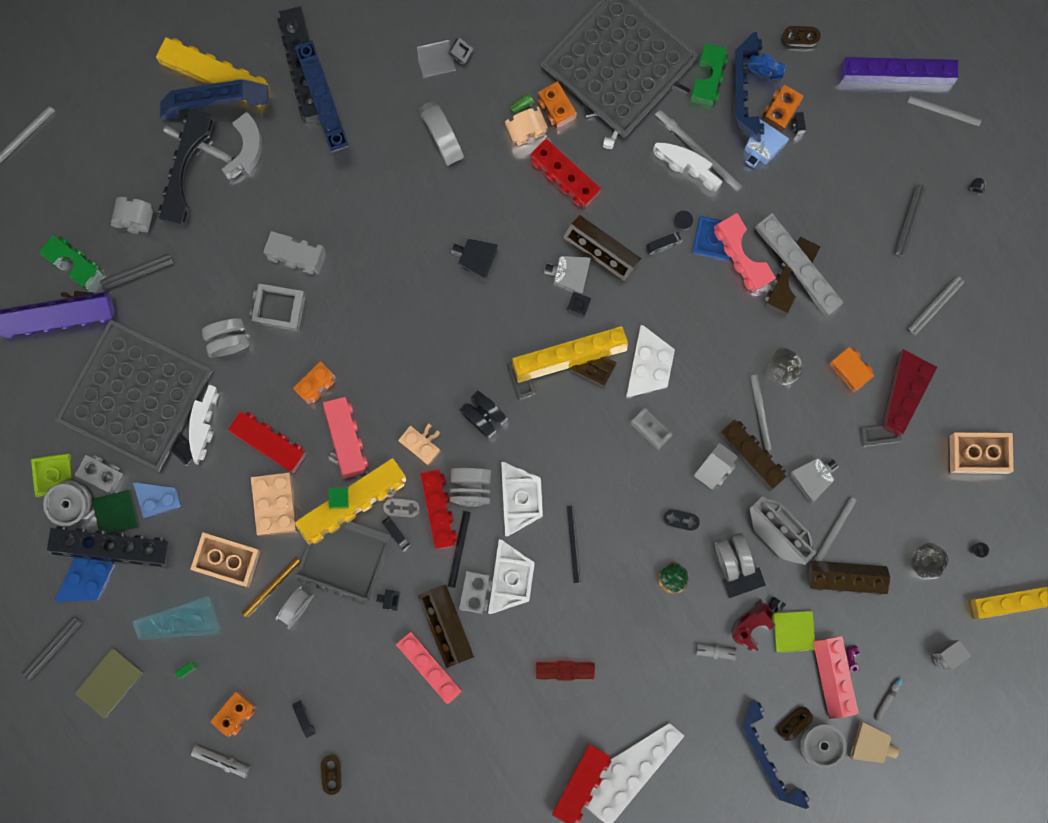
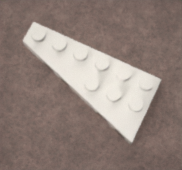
(630, 772)

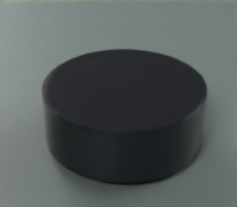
(683, 220)

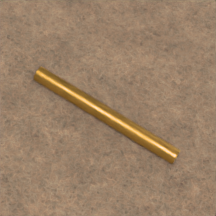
(271, 587)

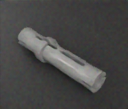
(220, 761)

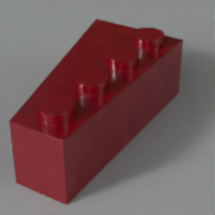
(908, 387)

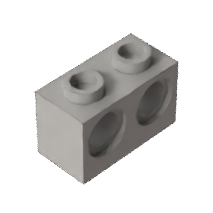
(97, 477)
(470, 592)

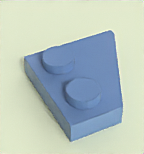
(156, 499)

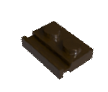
(595, 371)

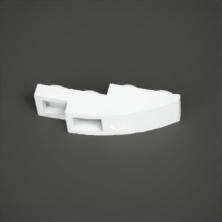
(682, 158)
(199, 431)

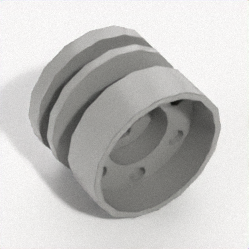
(470, 486)

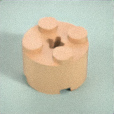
(527, 125)

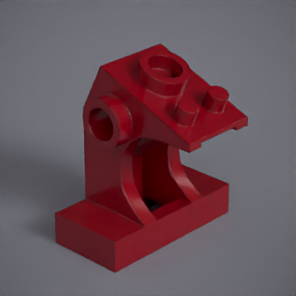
(758, 616)

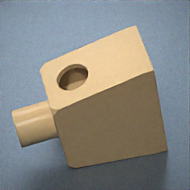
(872, 745)

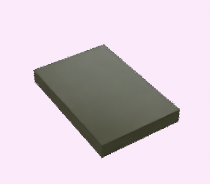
(108, 683)

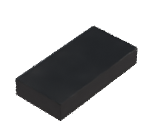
(182, 450)
(744, 583)

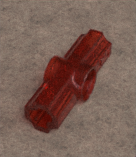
(565, 670)

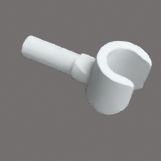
(609, 142)

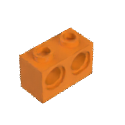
(785, 109)

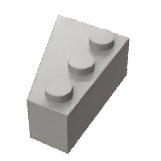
(294, 253)

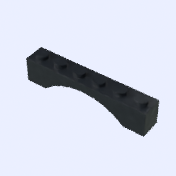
(196, 130)

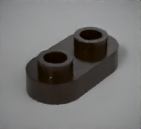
(800, 34)
(795, 723)
(331, 774)

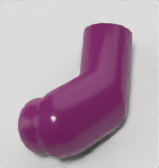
(850, 653)

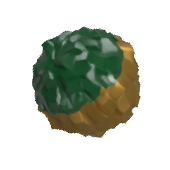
(673, 578)

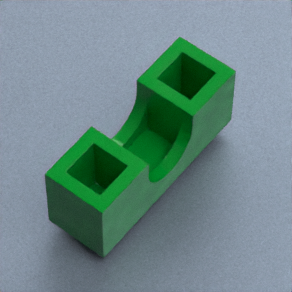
(713, 59)
(83, 272)

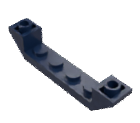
(213, 94)
(321, 96)
(748, 124)
(752, 715)

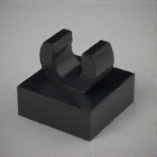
(389, 600)

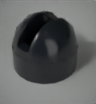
(978, 185)
(977, 551)
(776, 605)

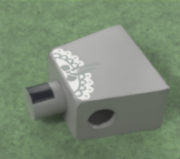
(569, 273)
(814, 477)

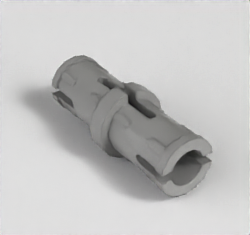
(716, 651)

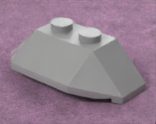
(782, 531)

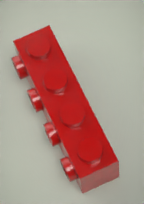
(565, 174)
(267, 442)
(437, 509)
(581, 785)

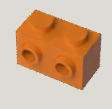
(556, 105)
(314, 383)
(233, 714)

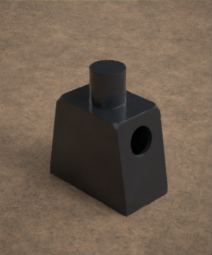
(476, 257)

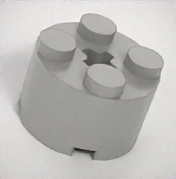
(133, 215)

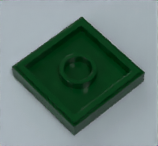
(115, 512)

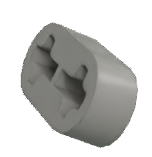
(402, 503)

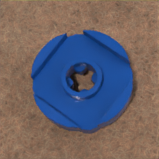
(764, 65)

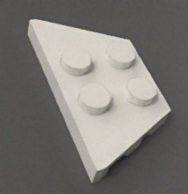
(650, 364)
(520, 498)
(511, 579)

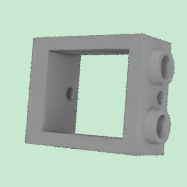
(297, 310)

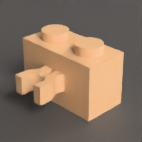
(419, 445)

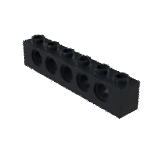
(295, 18)
(60, 534)

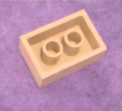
(981, 453)
(274, 504)
(225, 560)

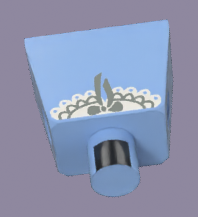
(771, 144)

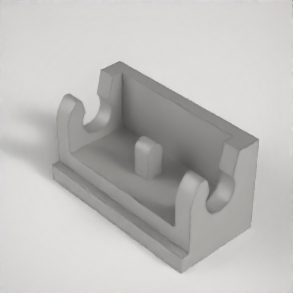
(651, 428)

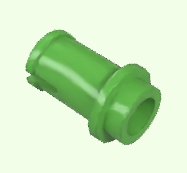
(522, 104)

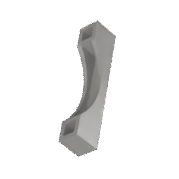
(814, 283)

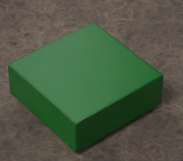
(338, 498)
(185, 670)

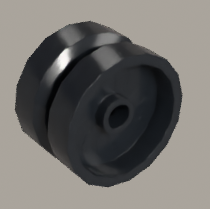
(481, 416)

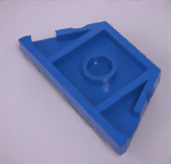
(85, 579)

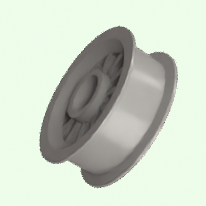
(294, 607)

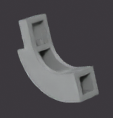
(441, 132)
(251, 147)

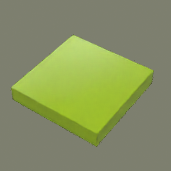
(50, 471)
(794, 631)

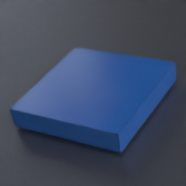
(706, 240)

